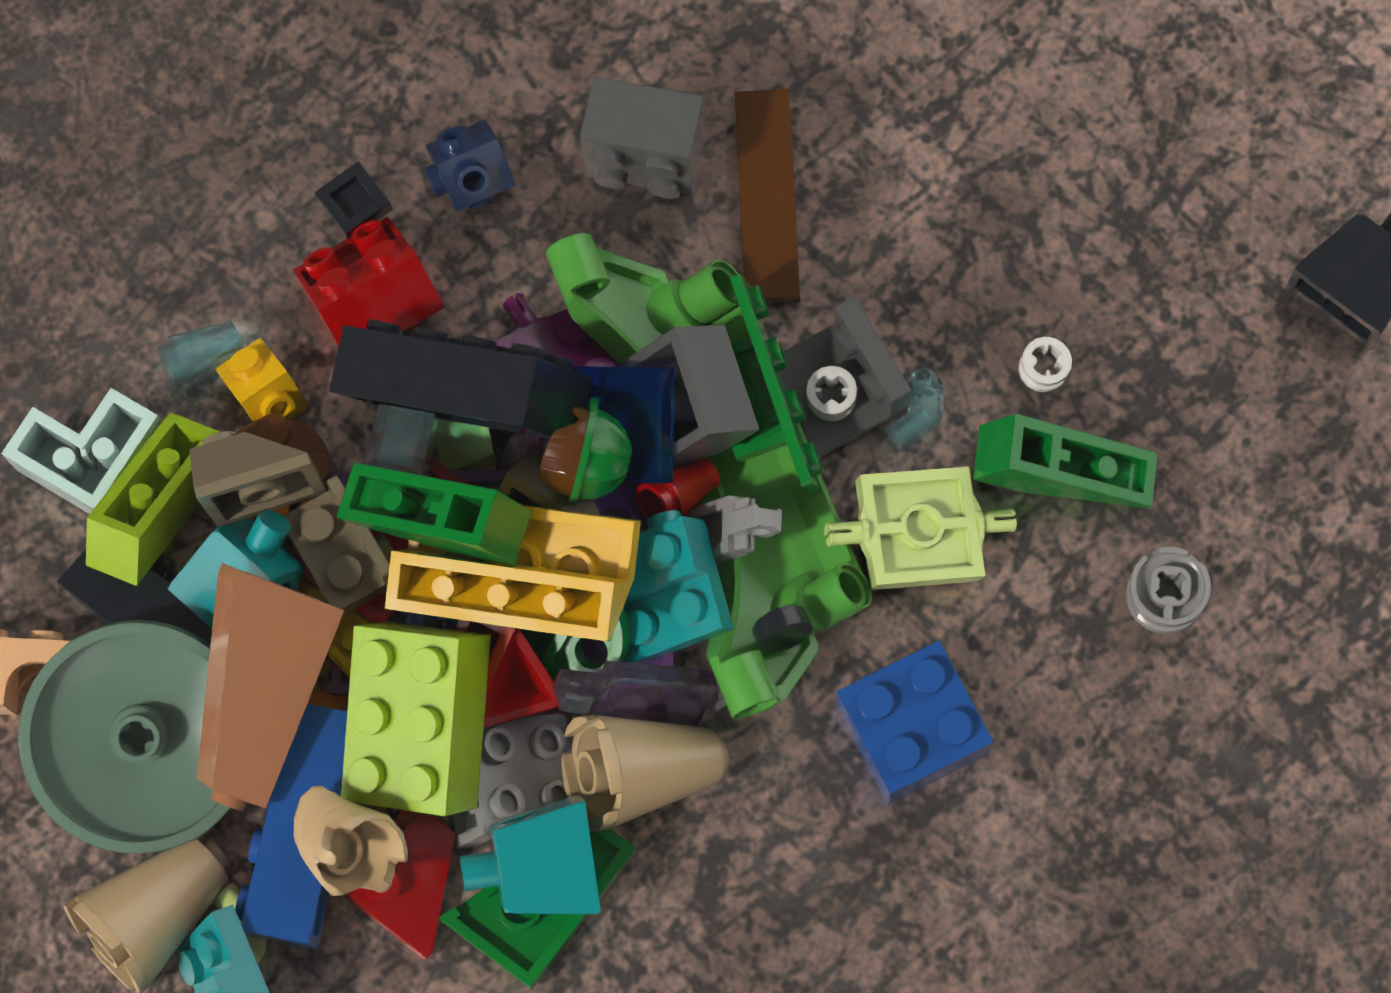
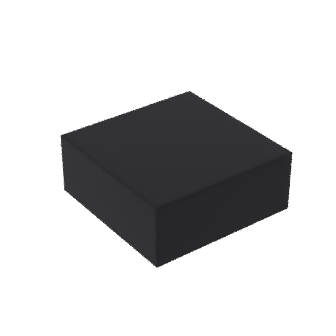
(353, 199)

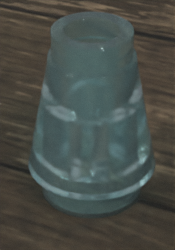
(198, 352)

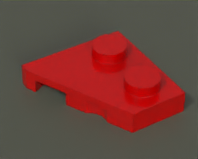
(415, 899)

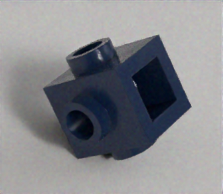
(468, 166)

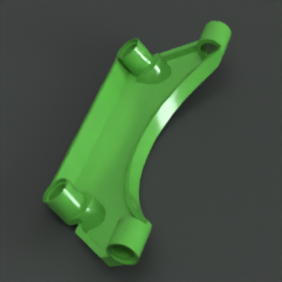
(626, 309)

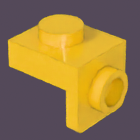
(261, 383)

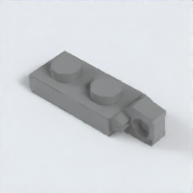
(735, 524)

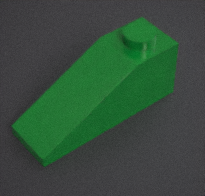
(1063, 463)
(436, 513)

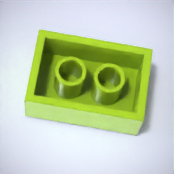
(415, 717)

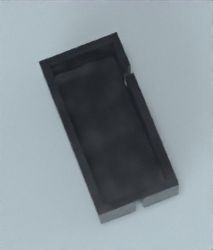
(459, 379)

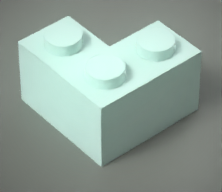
(85, 463)

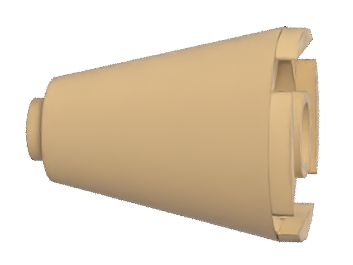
(637, 766)
(149, 909)

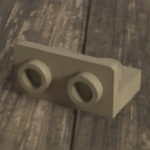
(339, 555)

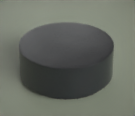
(782, 629)

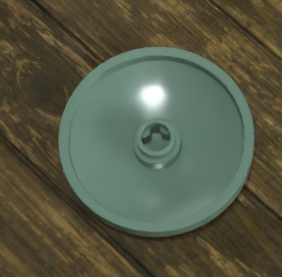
(118, 737)

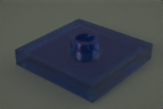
(645, 408)

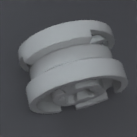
(1168, 590)

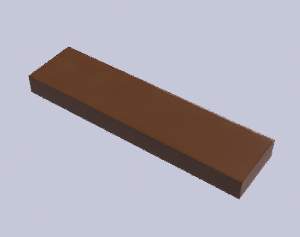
(767, 194)

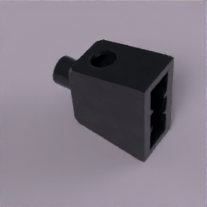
(1350, 278)

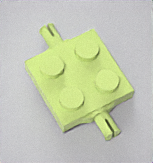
(920, 528)

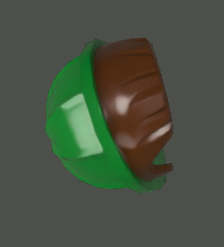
(586, 456)

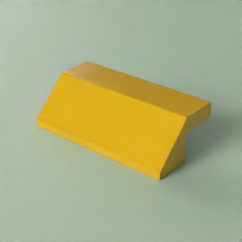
(564, 581)

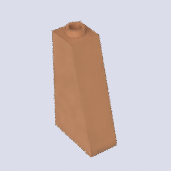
(258, 683)

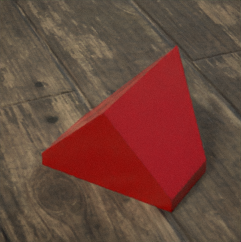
(515, 678)

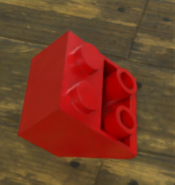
(368, 278)

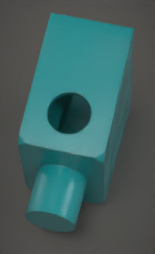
(244, 545)
(539, 861)

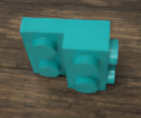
(674, 589)
(220, 957)

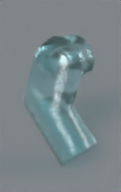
(924, 409)

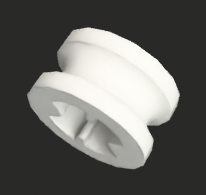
(1027, 362)
(831, 377)

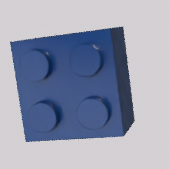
(913, 722)

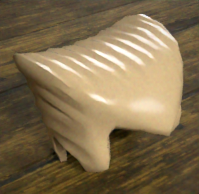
(347, 842)

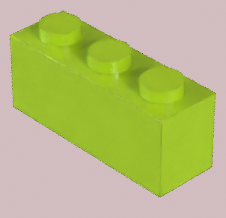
(146, 502)

